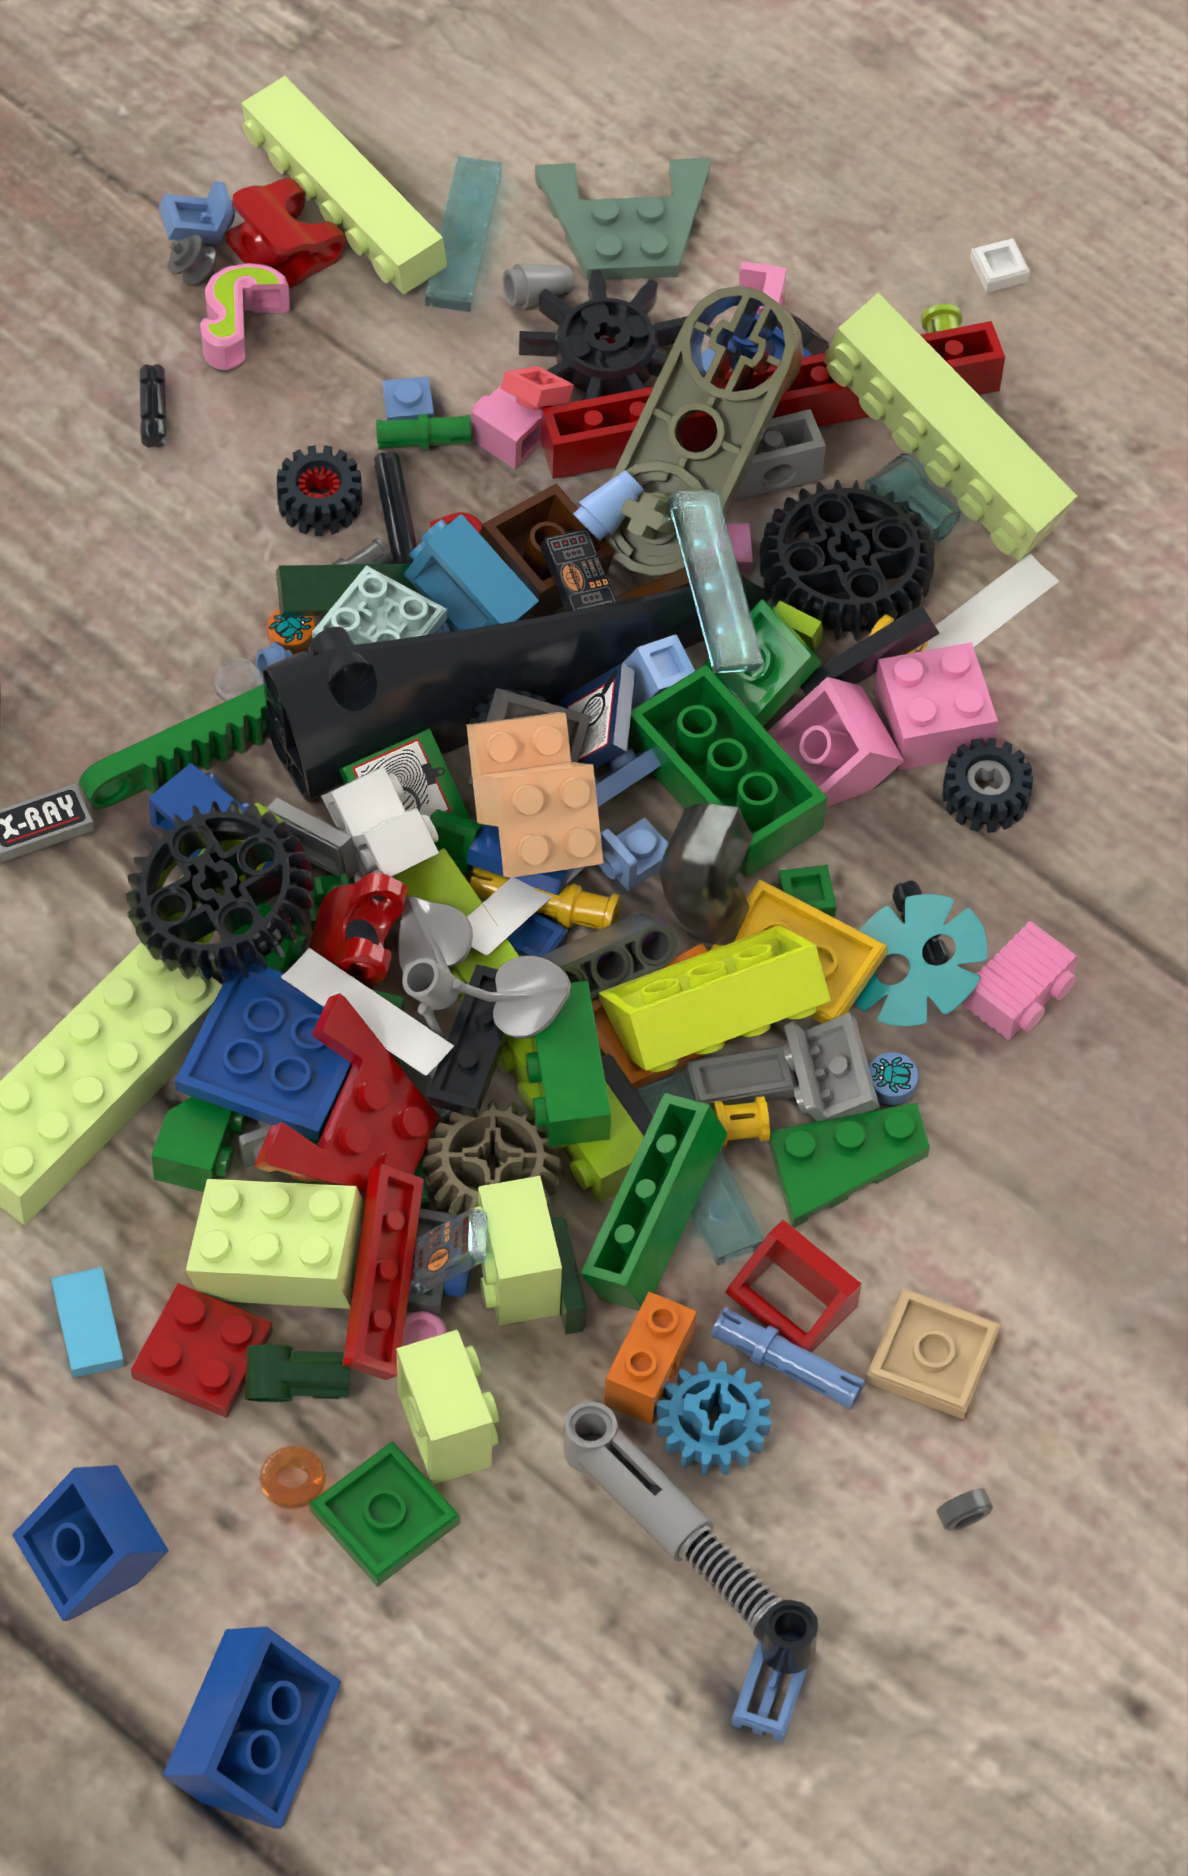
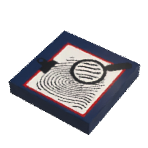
(609, 705)

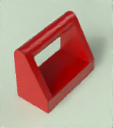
(811, 1270)

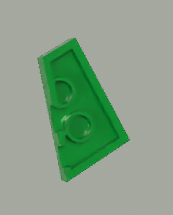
(837, 1156)

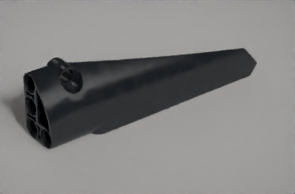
(375, 694)

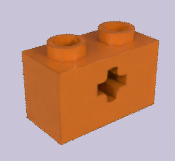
(649, 1357)

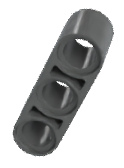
(626, 958)

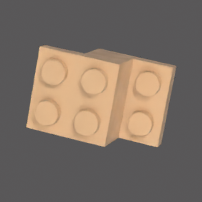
(535, 794)

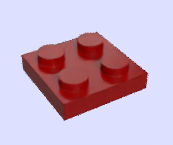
(200, 1350)

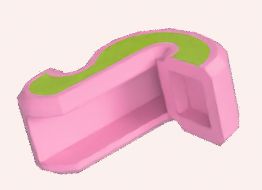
(227, 297)

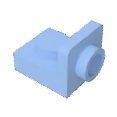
(632, 853)

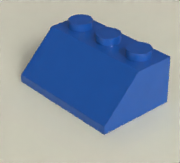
(252, 1726)

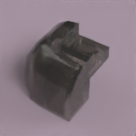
(702, 869)

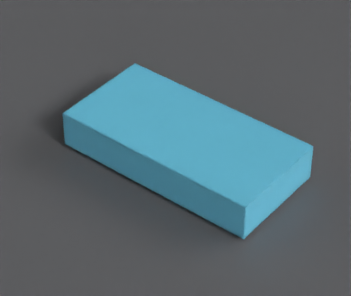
(87, 1322)

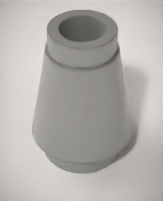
(526, 281)

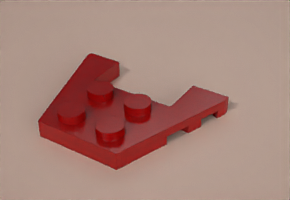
(374, 1118)

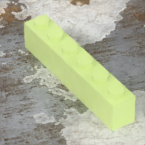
(343, 185)

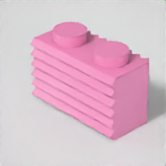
(1022, 981)

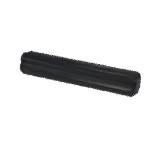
(395, 506)

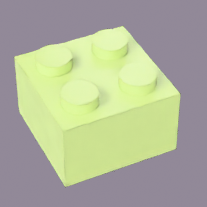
(522, 1254)
(446, 1406)

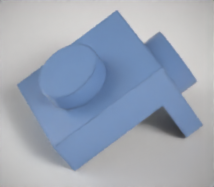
(198, 216)

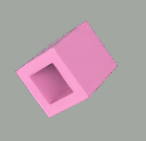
(506, 427)

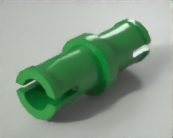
(424, 432)

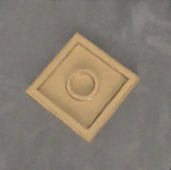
(933, 1353)

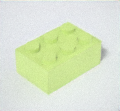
(277, 1243)

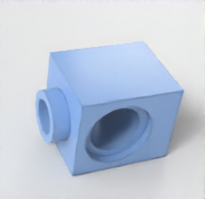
(657, 667)

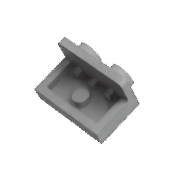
(830, 1069)

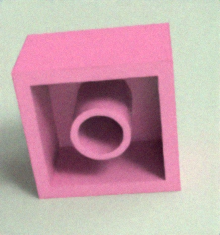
(934, 703)

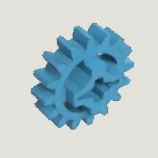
(737, 1421)

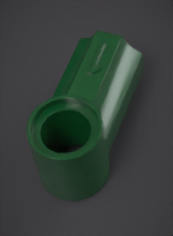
(282, 1374)

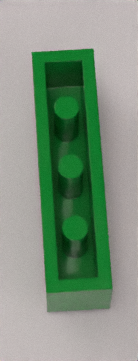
(654, 1202)

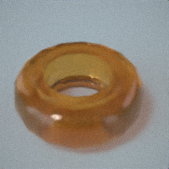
(286, 1458)

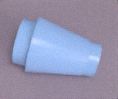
(602, 508)

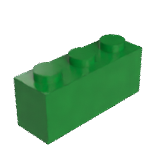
(570, 1075)

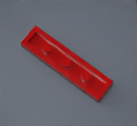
(383, 1271)

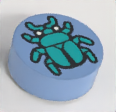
(893, 1078)

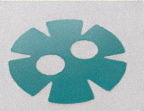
(944, 983)

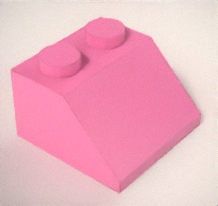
(838, 740)

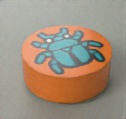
(290, 632)

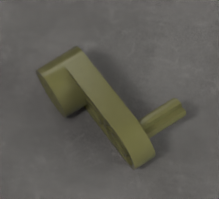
(686, 390)

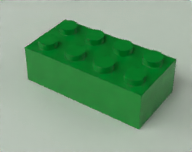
(724, 757)

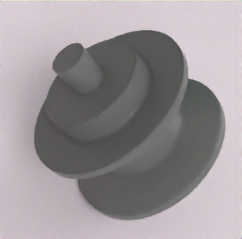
(192, 260)

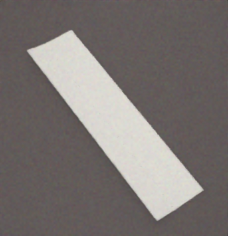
(994, 605)
(510, 909)
(391, 1025)

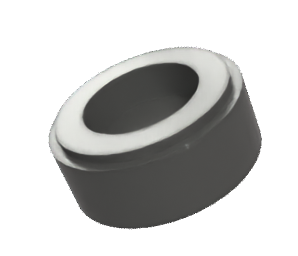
(965, 1509)

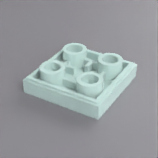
(382, 610)

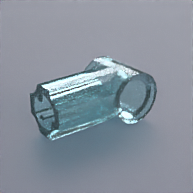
(909, 483)

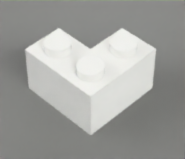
(381, 829)

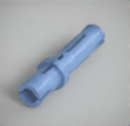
(778, 1353)

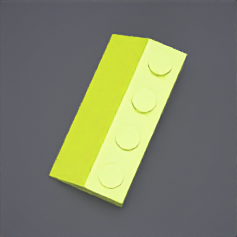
(716, 997)

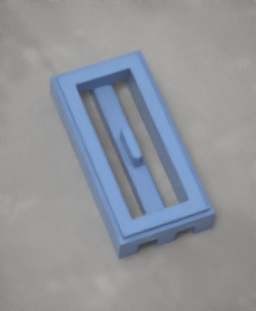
(761, 1722)

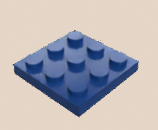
(262, 1056)

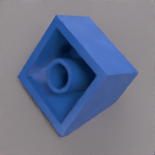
(89, 1540)

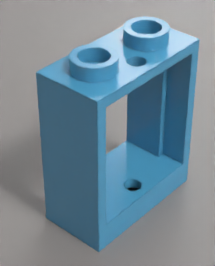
(467, 577)

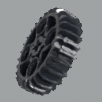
(847, 551)
(214, 868)

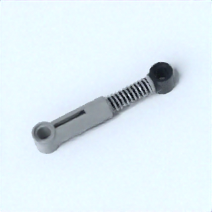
(686, 1534)

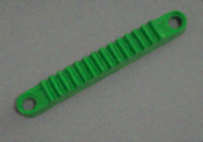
(171, 750)

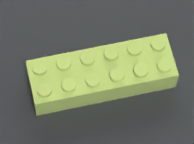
(948, 428)
(94, 1075)

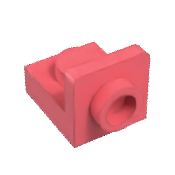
(536, 388)

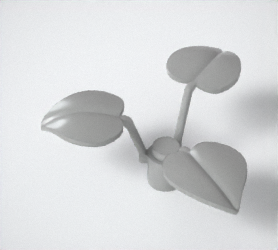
(439, 938)

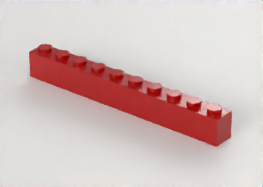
(596, 430)

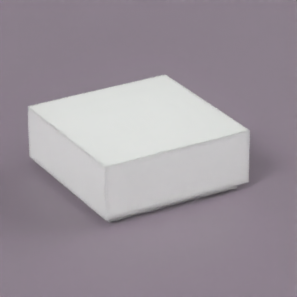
(1000, 265)

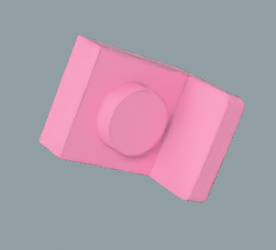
(764, 278)

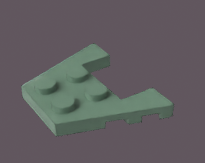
(627, 234)

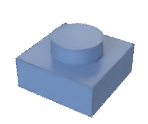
(407, 398)

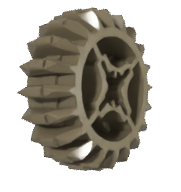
(452, 1162)

